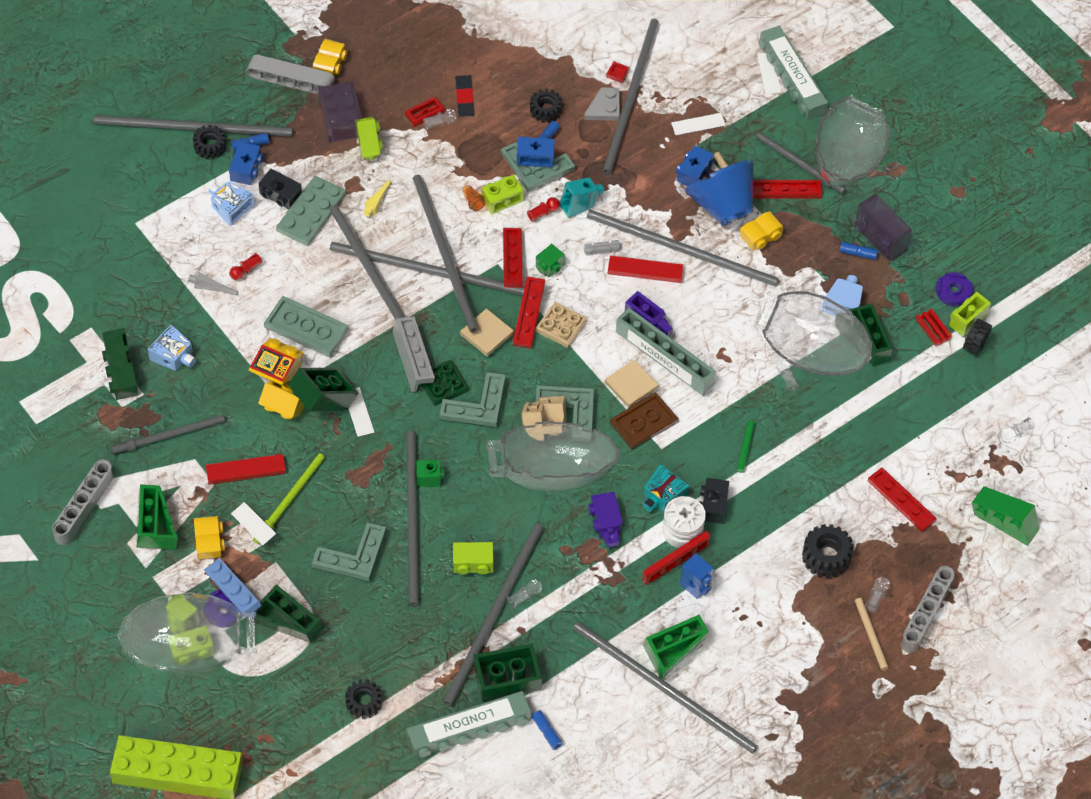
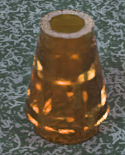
(473, 198)

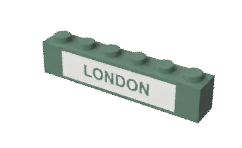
(793, 72)
(665, 351)
(468, 725)

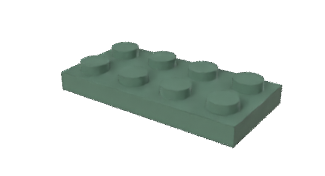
(310, 210)
(306, 326)

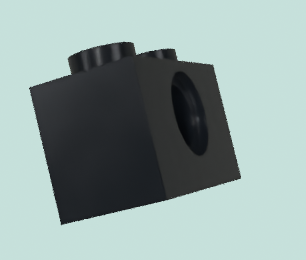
(279, 188)
(716, 490)

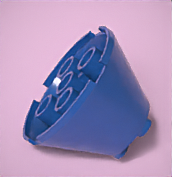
(726, 193)

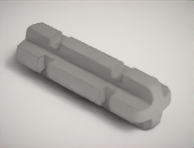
(602, 247)

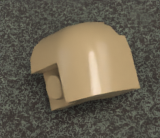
(546, 409)

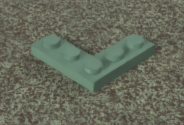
(532, 176)
(578, 398)
(480, 414)
(356, 566)

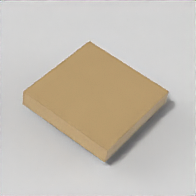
(561, 324)
(490, 335)
(631, 383)

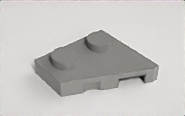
(604, 106)

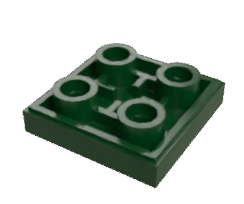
(446, 384)

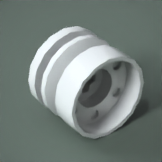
(683, 520)

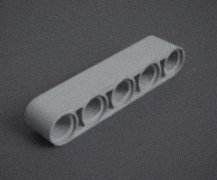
(288, 74)
(82, 510)
(924, 616)

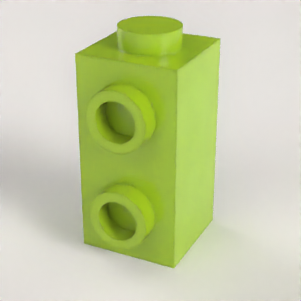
(368, 138)

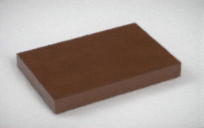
(643, 421)

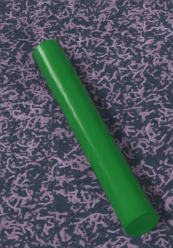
(745, 446)

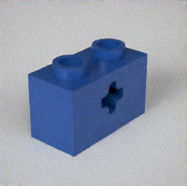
(535, 152)
(245, 163)
(695, 166)
(696, 576)

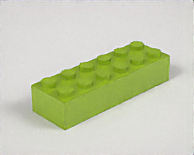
(176, 767)

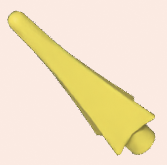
(373, 203)

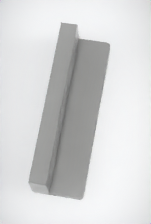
(412, 352)

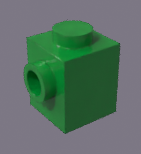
(550, 260)
(429, 473)

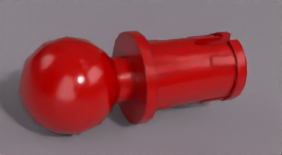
(543, 209)
(247, 265)

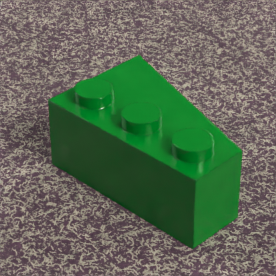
(1007, 514)
(153, 520)
(674, 643)

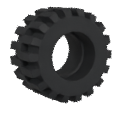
(827, 537)

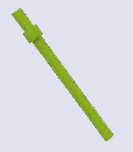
(293, 492)

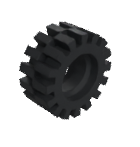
(546, 97)
(209, 150)
(977, 336)
(363, 688)

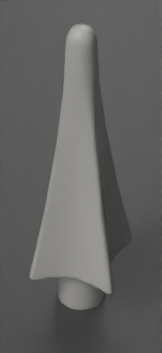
(203, 282)

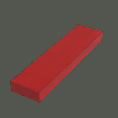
(787, 189)
(512, 257)
(645, 269)
(529, 312)
(245, 469)
(902, 499)
(676, 558)

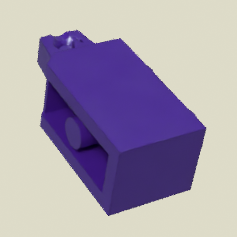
(649, 311)
(606, 517)

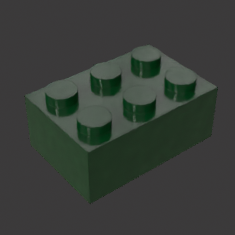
(323, 389)
(507, 672)

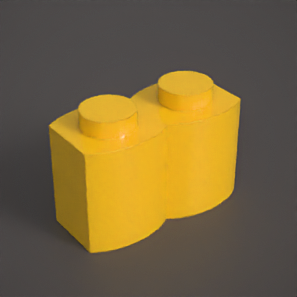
(330, 57)
(761, 230)
(207, 537)

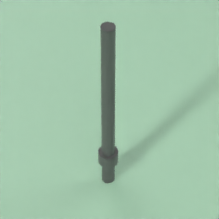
(798, 161)
(131, 444)

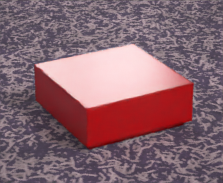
(617, 72)

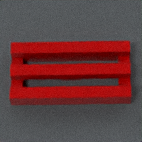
(426, 112)
(936, 325)

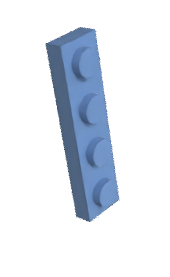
(232, 587)

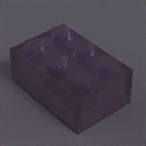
(339, 110)
(883, 227)

